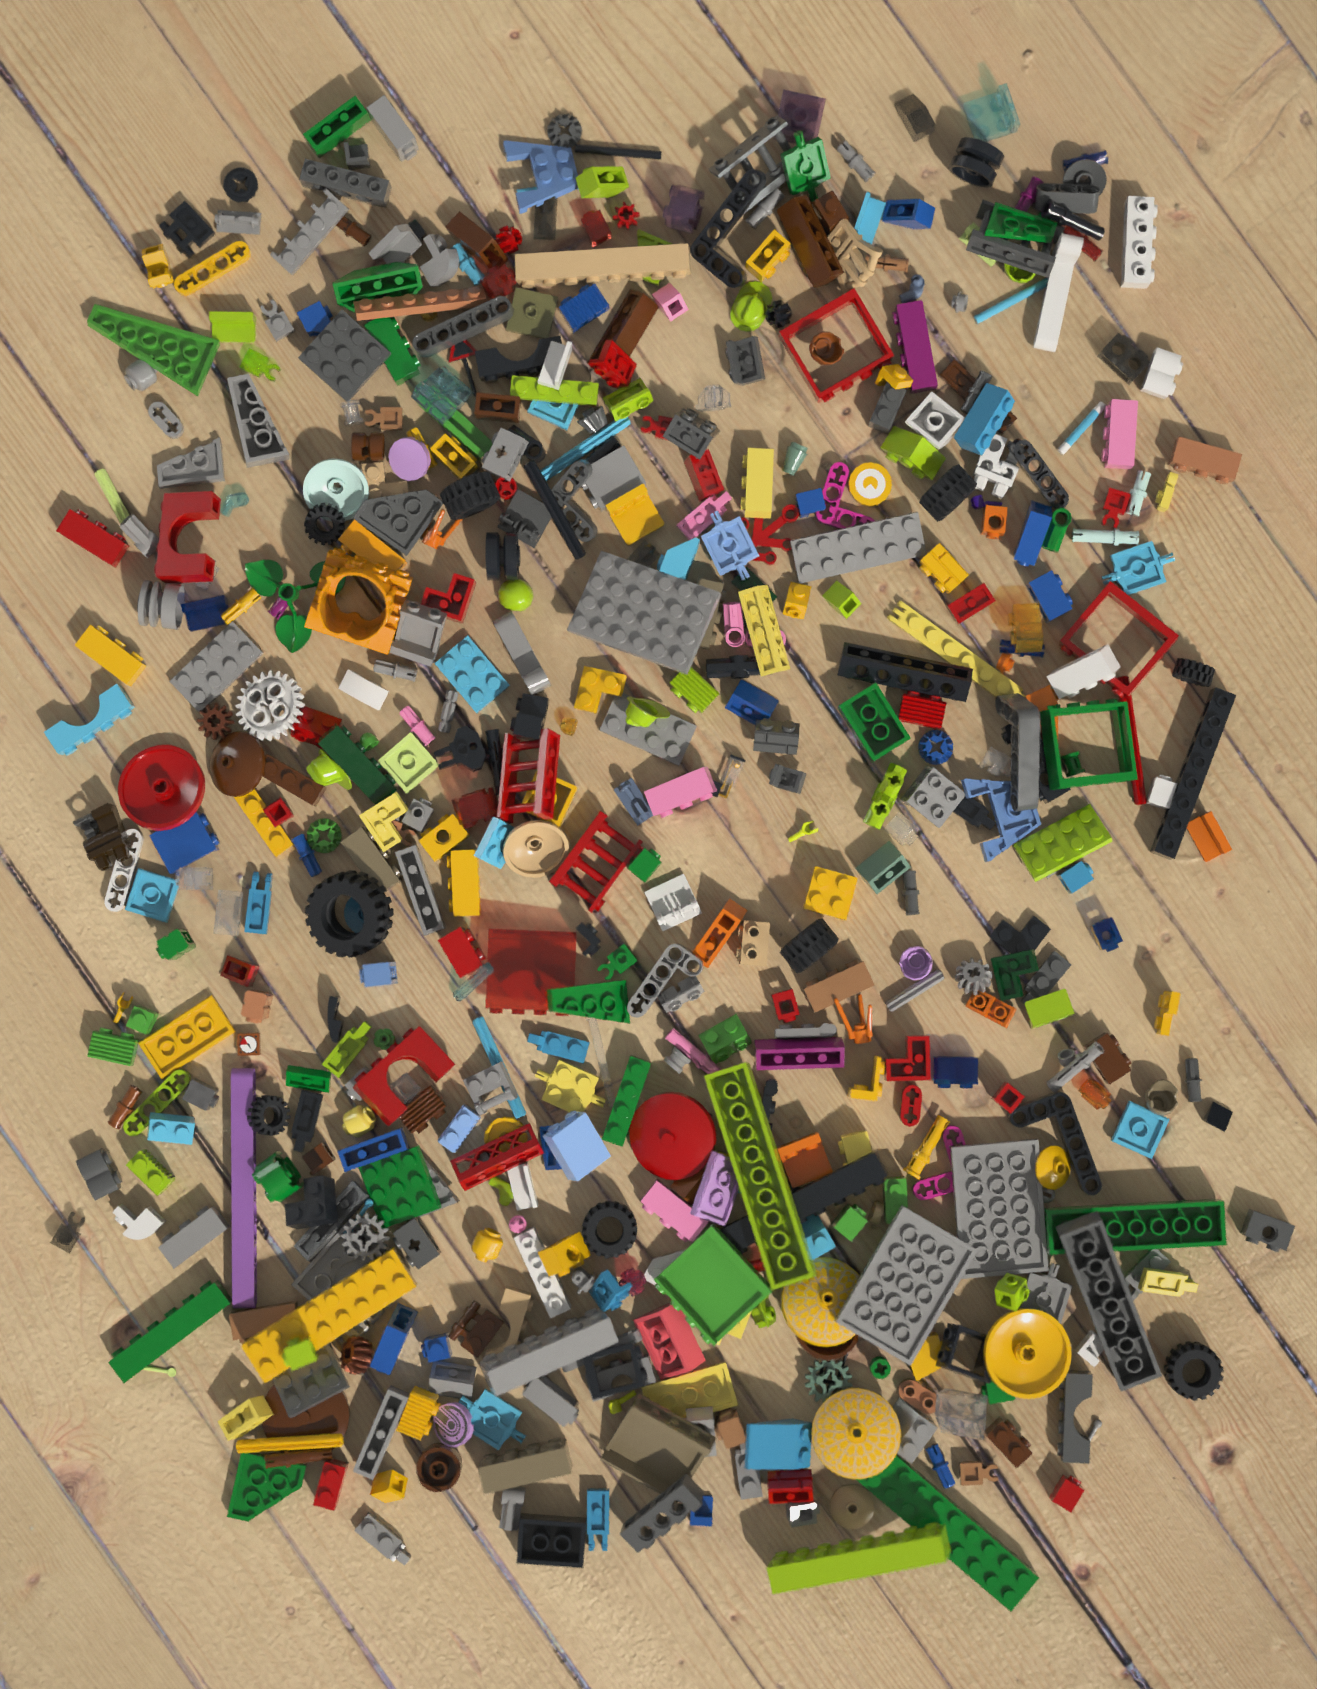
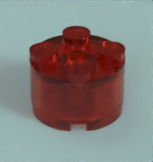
(475, 806)

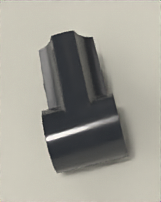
(532, 443)

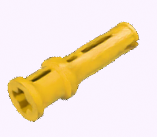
(921, 1156)

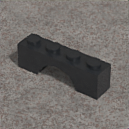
(493, 365)

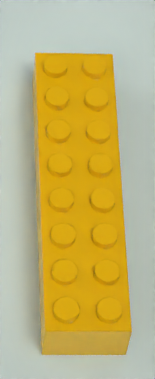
(331, 1312)

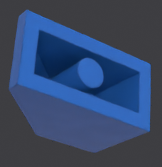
(909, 213)

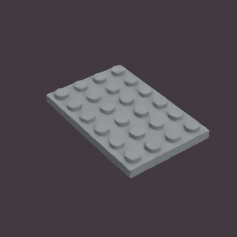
(644, 612)
(1000, 1207)
(905, 1285)

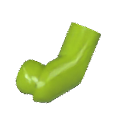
(504, 1189)

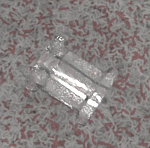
(352, 413)

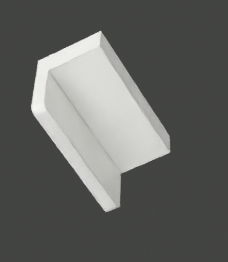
(555, 364)
(522, 1187)

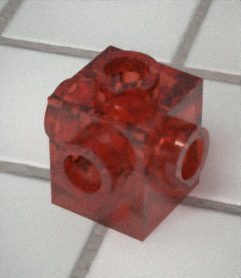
(492, 283)

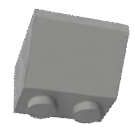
(915, 1430)

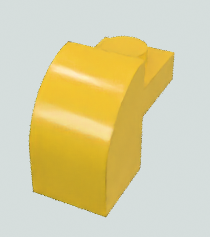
(157, 266)

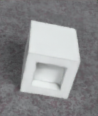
(1090, 1348)

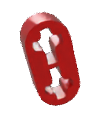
(916, 1106)

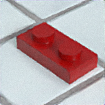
(971, 603)

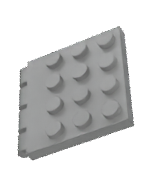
(332, 1266)

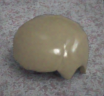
(1161, 1097)

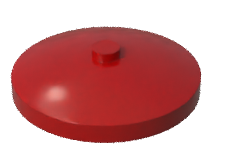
(161, 787)
(672, 1135)

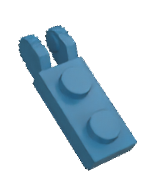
(258, 905)
(598, 1516)

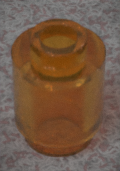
(1095, 1094)

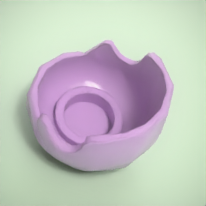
(916, 963)

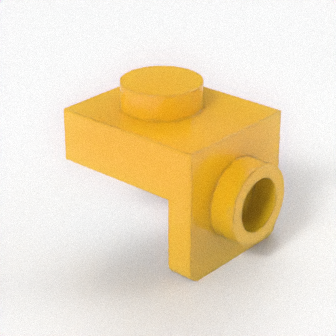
(895, 376)
(797, 600)

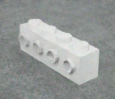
(1137, 242)

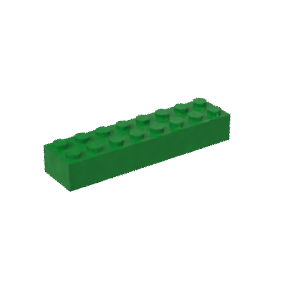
(1147, 1224)

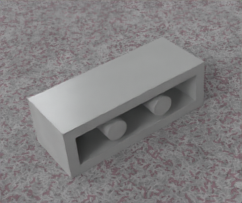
(193, 1235)

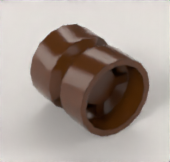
(375, 448)

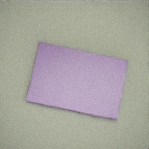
(716, 1190)

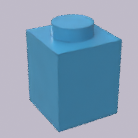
(1076, 876)

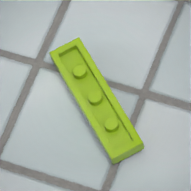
(569, 392)

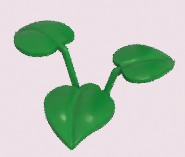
(265, 578)

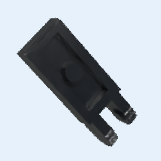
(769, 1091)

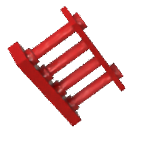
(546, 776)
(588, 842)

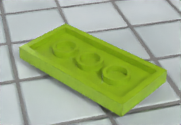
(1062, 843)

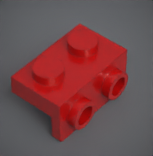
(313, 725)

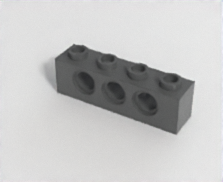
(345, 183)
(682, 1490)

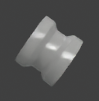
(677, 1060)

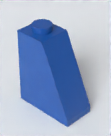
(1033, 533)
(393, 1339)

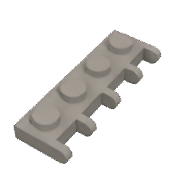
(311, 233)

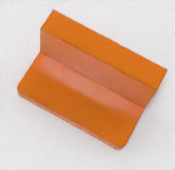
(1208, 836)

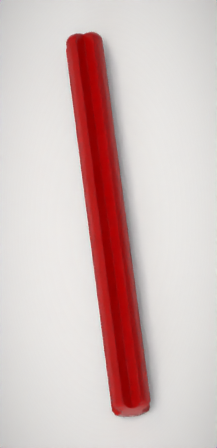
(1137, 785)

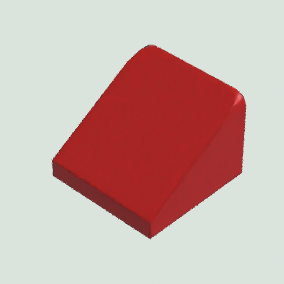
(278, 812)

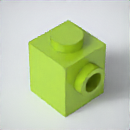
(299, 1353)

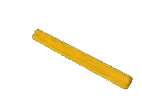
(289, 1443)

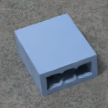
(576, 1145)

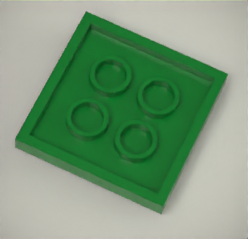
(400, 1187)

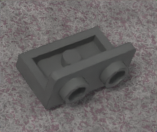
(745, 361)

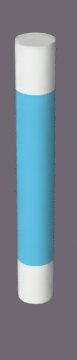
(1080, 429)

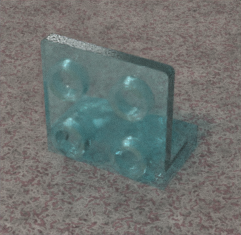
(992, 115)

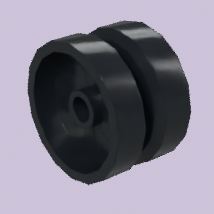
(976, 162)
(502, 556)

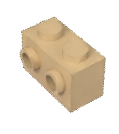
(754, 943)

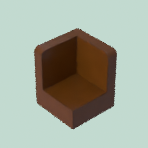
(318, 1158)

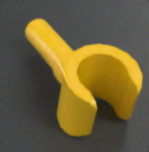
(122, 1006)

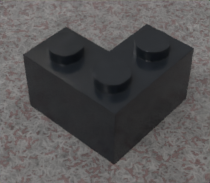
(530, 718)
(318, 1206)

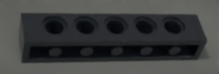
(905, 672)

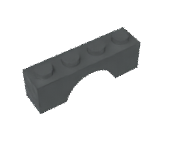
(1073, 1445)

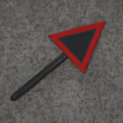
(462, 351)

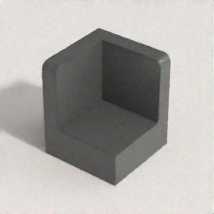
(357, 156)

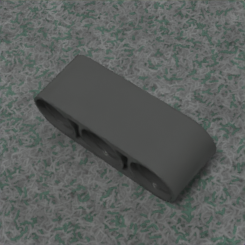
(1074, 196)

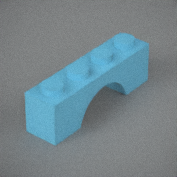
(113, 705)

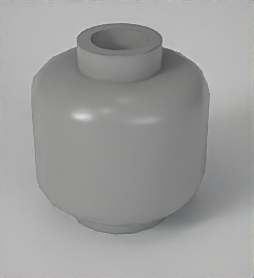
(140, 375)

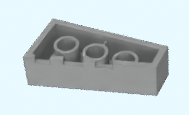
(256, 430)

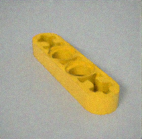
(210, 265)

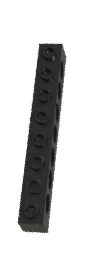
(1193, 773)

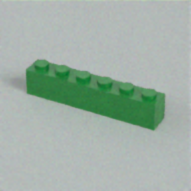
(170, 1331)

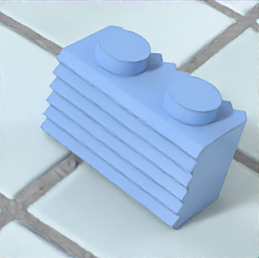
(459, 1128)

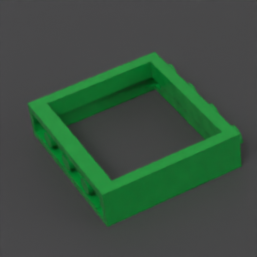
(1123, 743)

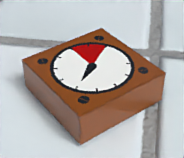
(248, 1044)

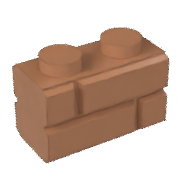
(256, 1005)

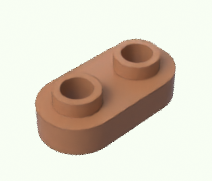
(919, 1395)

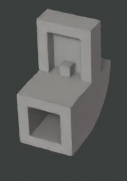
(444, 261)

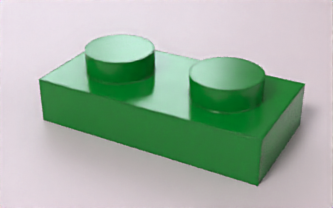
(308, 1078)

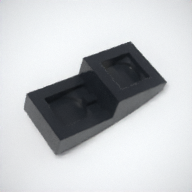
(335, 1025)

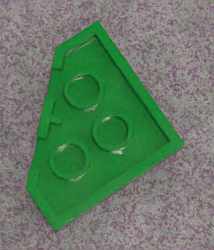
(261, 1488)

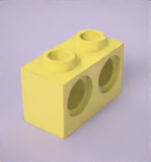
(245, 1417)

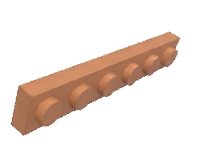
(419, 303)

